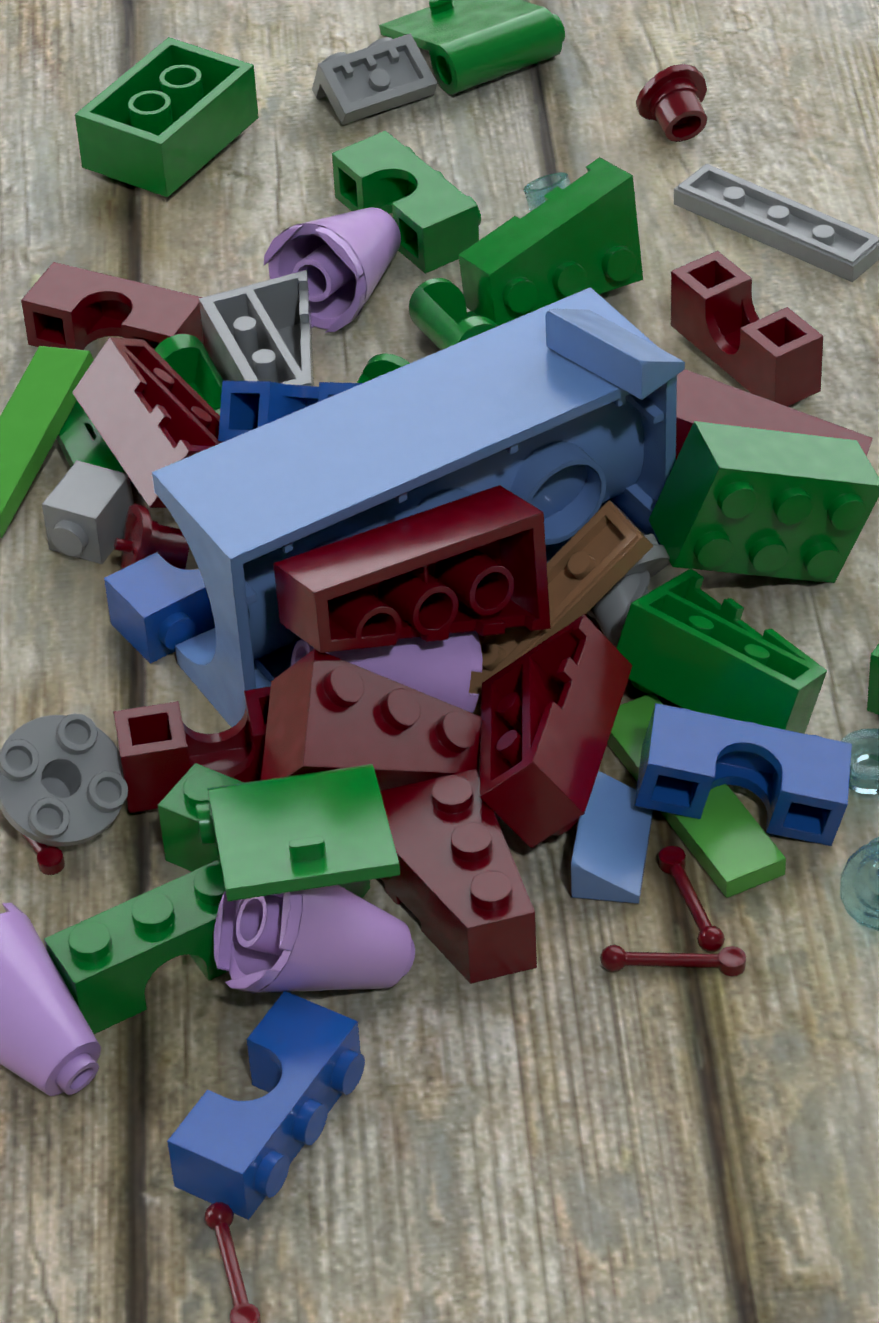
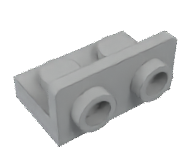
(374, 78)

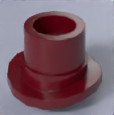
(675, 101)
(145, 537)

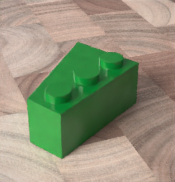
(560, 248)
(714, 661)

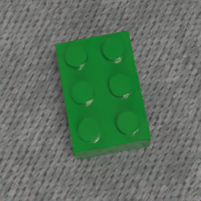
(167, 116)
(764, 502)

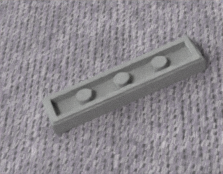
(778, 222)

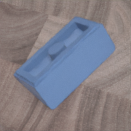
(610, 351)
(611, 844)

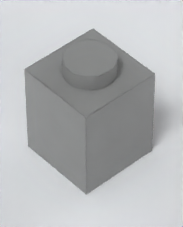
(87, 511)

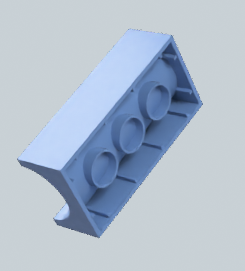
(399, 446)

